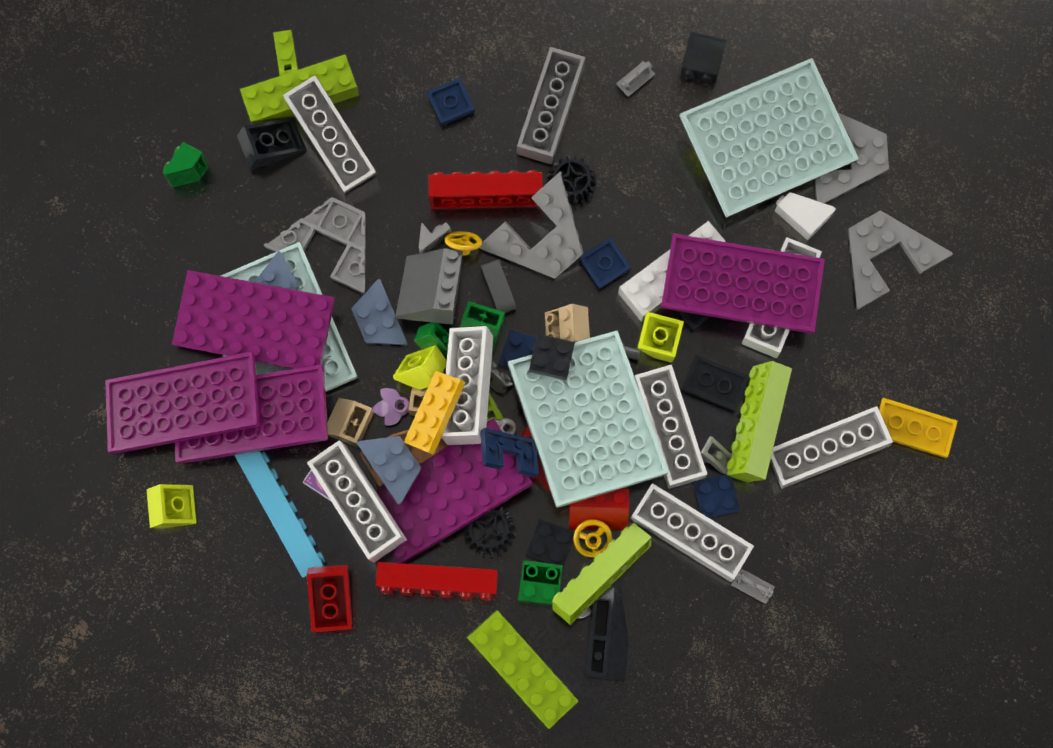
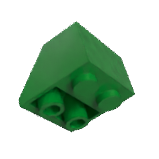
(185, 166)
(478, 316)
(539, 583)

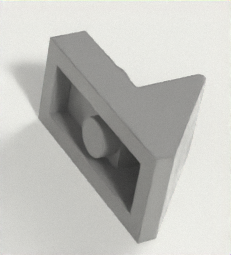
(430, 240)
(716, 455)

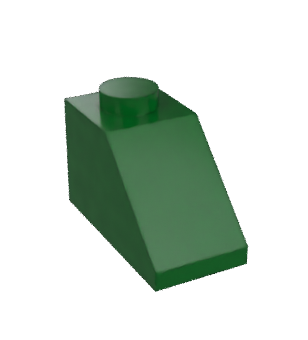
(431, 335)

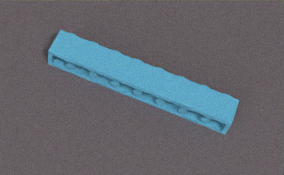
(281, 511)

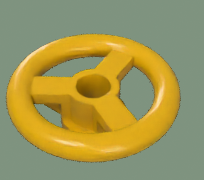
(463, 243)
(592, 545)

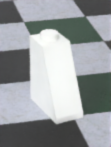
(803, 213)

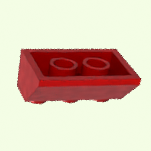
(608, 507)

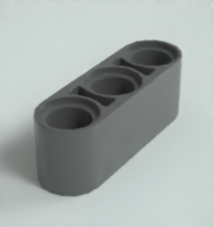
(498, 286)

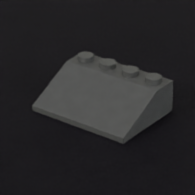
(430, 286)

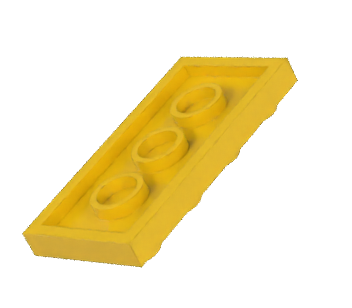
(434, 412)
(918, 427)

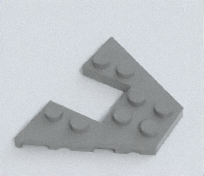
(872, 161)
(341, 224)
(875, 237)
(556, 249)

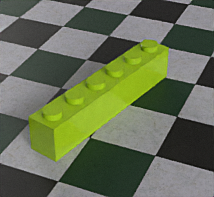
(601, 573)

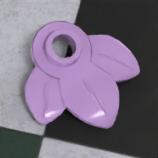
(389, 406)

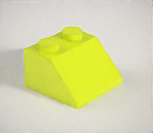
(660, 336)
(420, 367)
(171, 506)

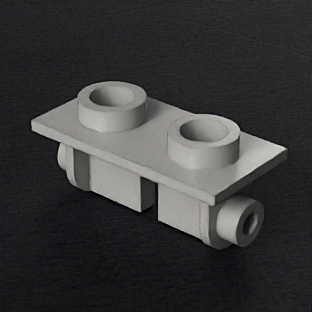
(636, 78)
(500, 380)
(753, 586)

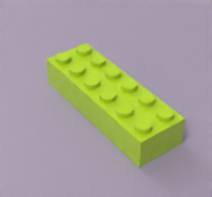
(266, 100)
(759, 422)
(522, 669)

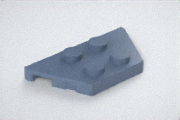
(278, 274)
(377, 318)
(392, 464)

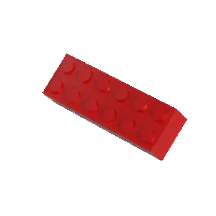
(484, 190)
(436, 580)

